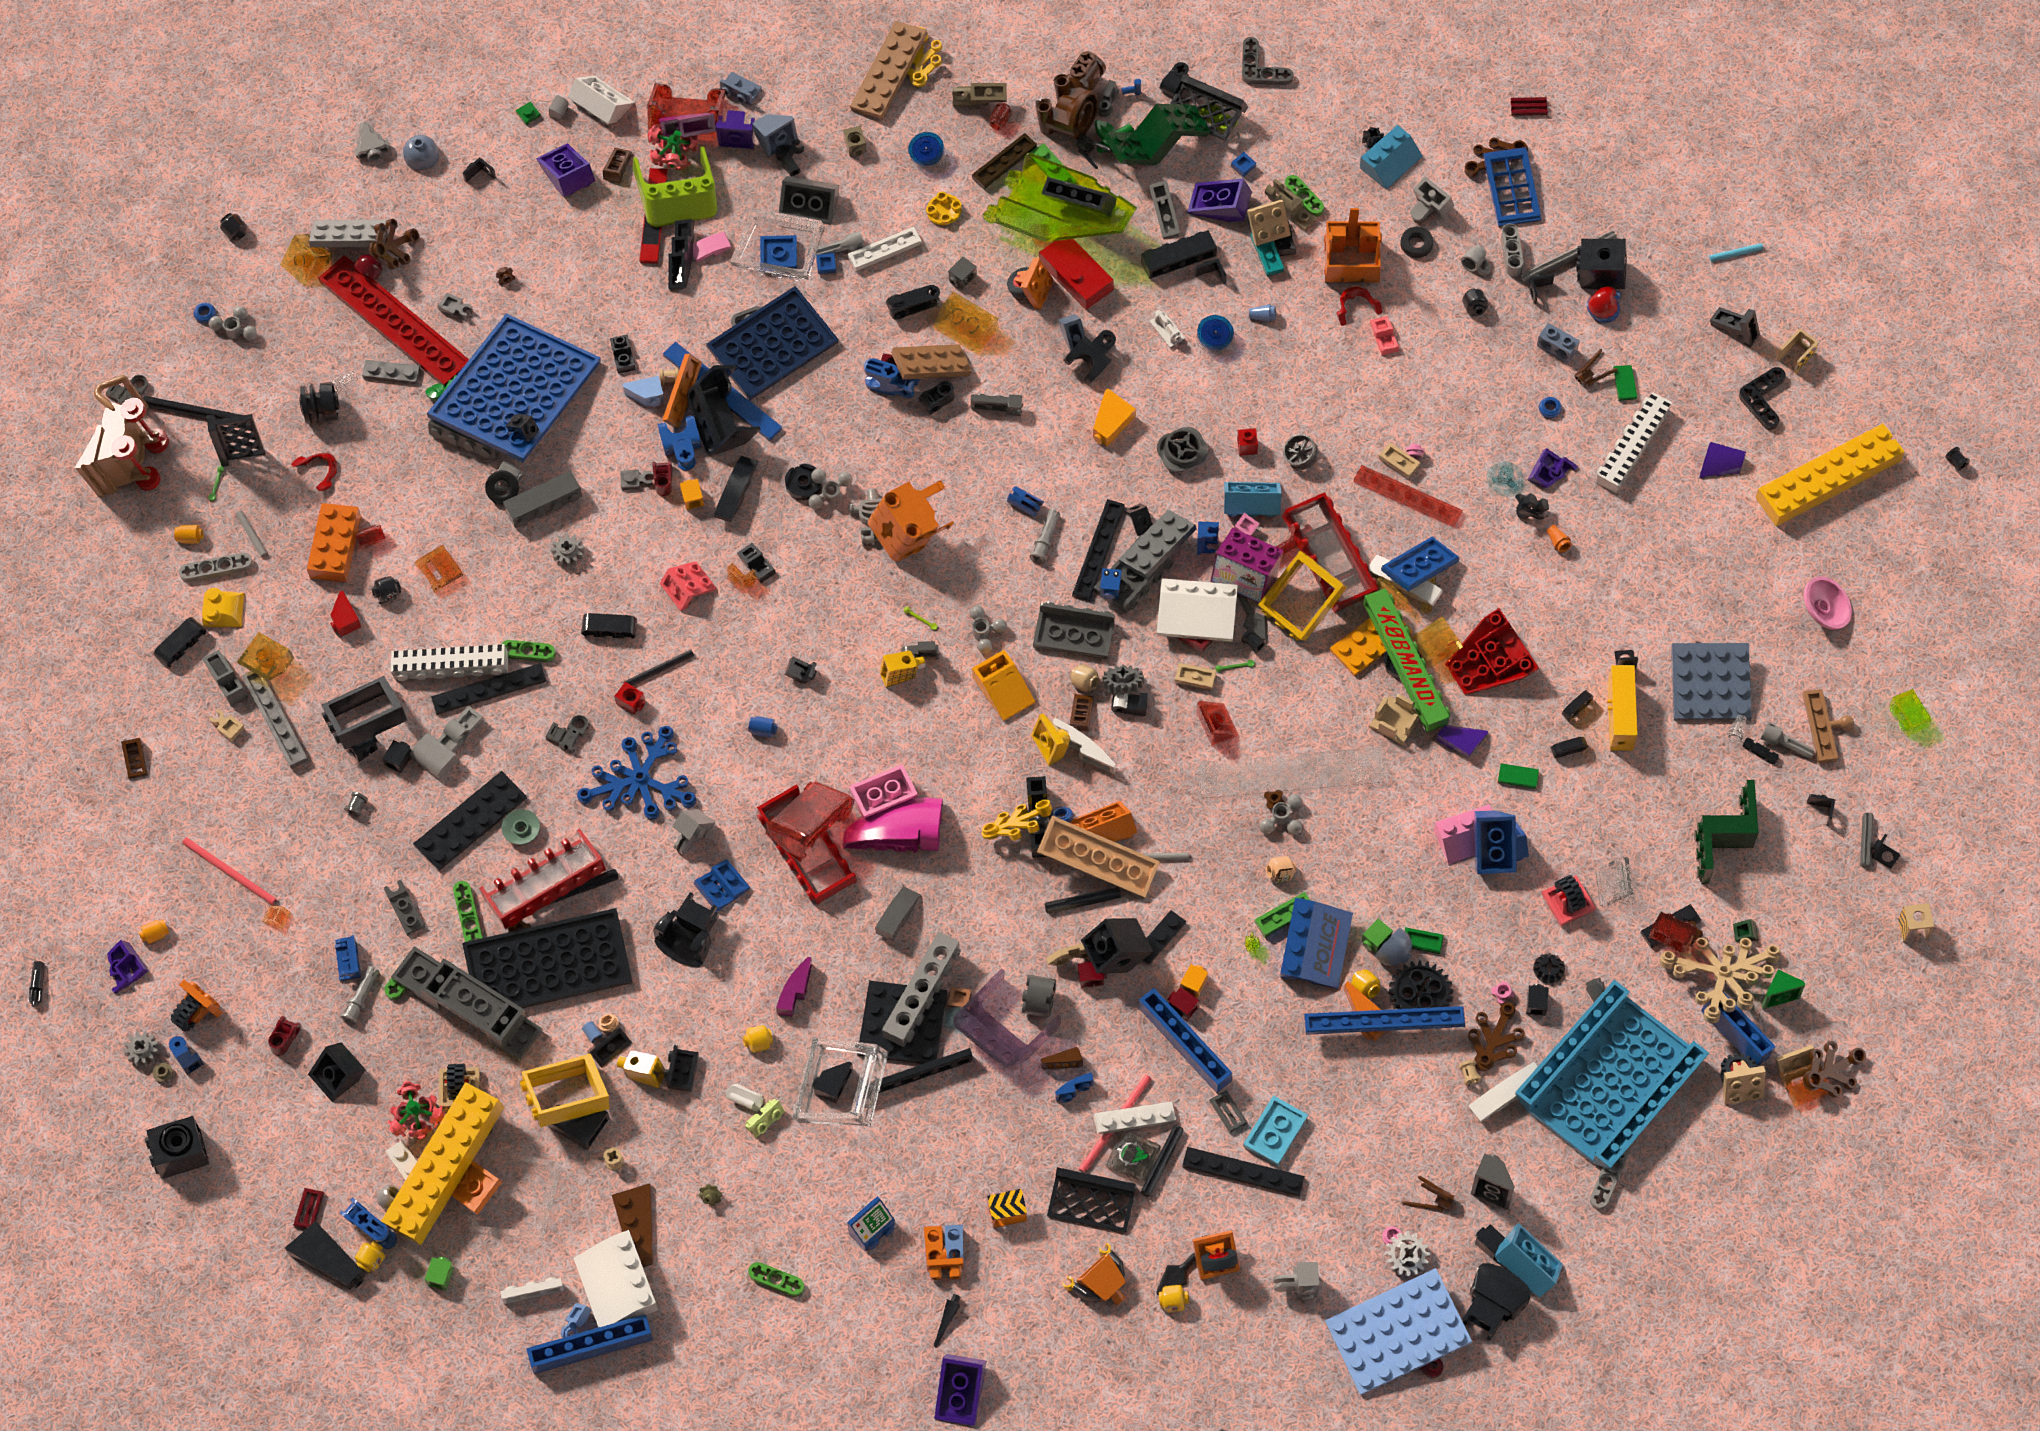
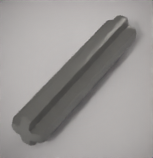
(1866, 840)

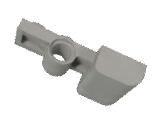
(439, 754)

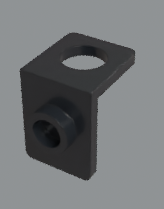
(473, 168)
(1209, 266)
(1538, 281)
(1140, 518)
(1626, 660)
(1823, 801)
(1879, 848)

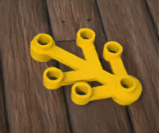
(921, 59)
(1004, 821)

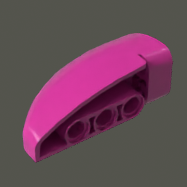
(899, 827)

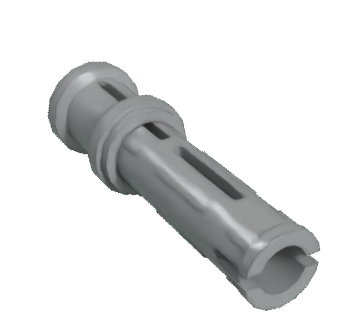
(1043, 543)
(356, 1003)

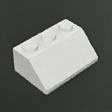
(599, 99)

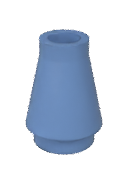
(1263, 313)

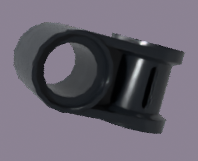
(1172, 81)
(935, 398)

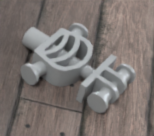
(865, 510)

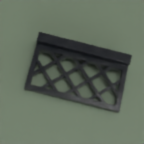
(1216, 96)
(222, 441)
(1092, 1182)

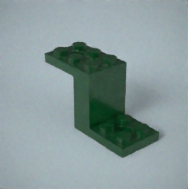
(1157, 134)
(1726, 831)

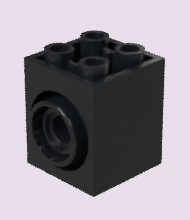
(1602, 263)
(1116, 945)
(176, 1147)

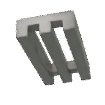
(1236, 1125)

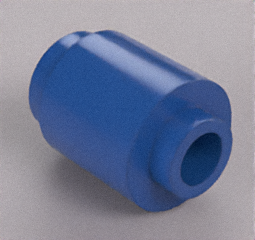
(762, 726)

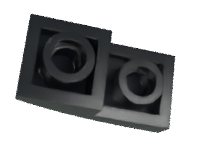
(622, 354)

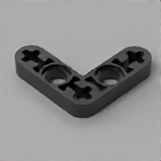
(1757, 393)

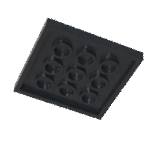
(878, 1007)

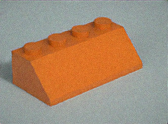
(1110, 822)

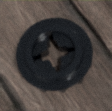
(1542, 973)

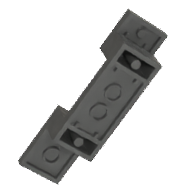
(470, 999)

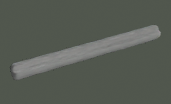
(1559, 261)

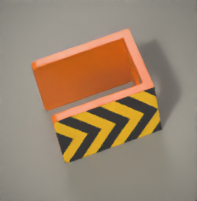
(1007, 1208)

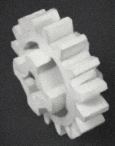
(1413, 1258)

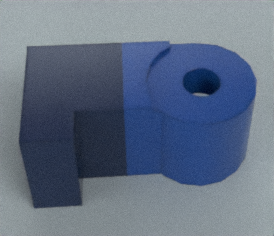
(181, 1052)

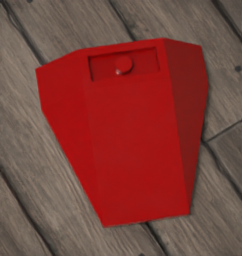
(1490, 656)

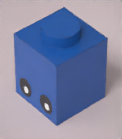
(1110, 583)

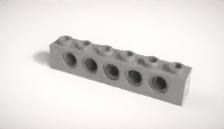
(941, 945)

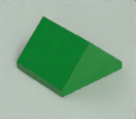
(1783, 989)

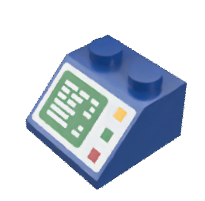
(871, 1224)

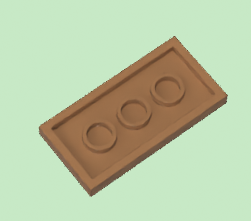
(931, 361)

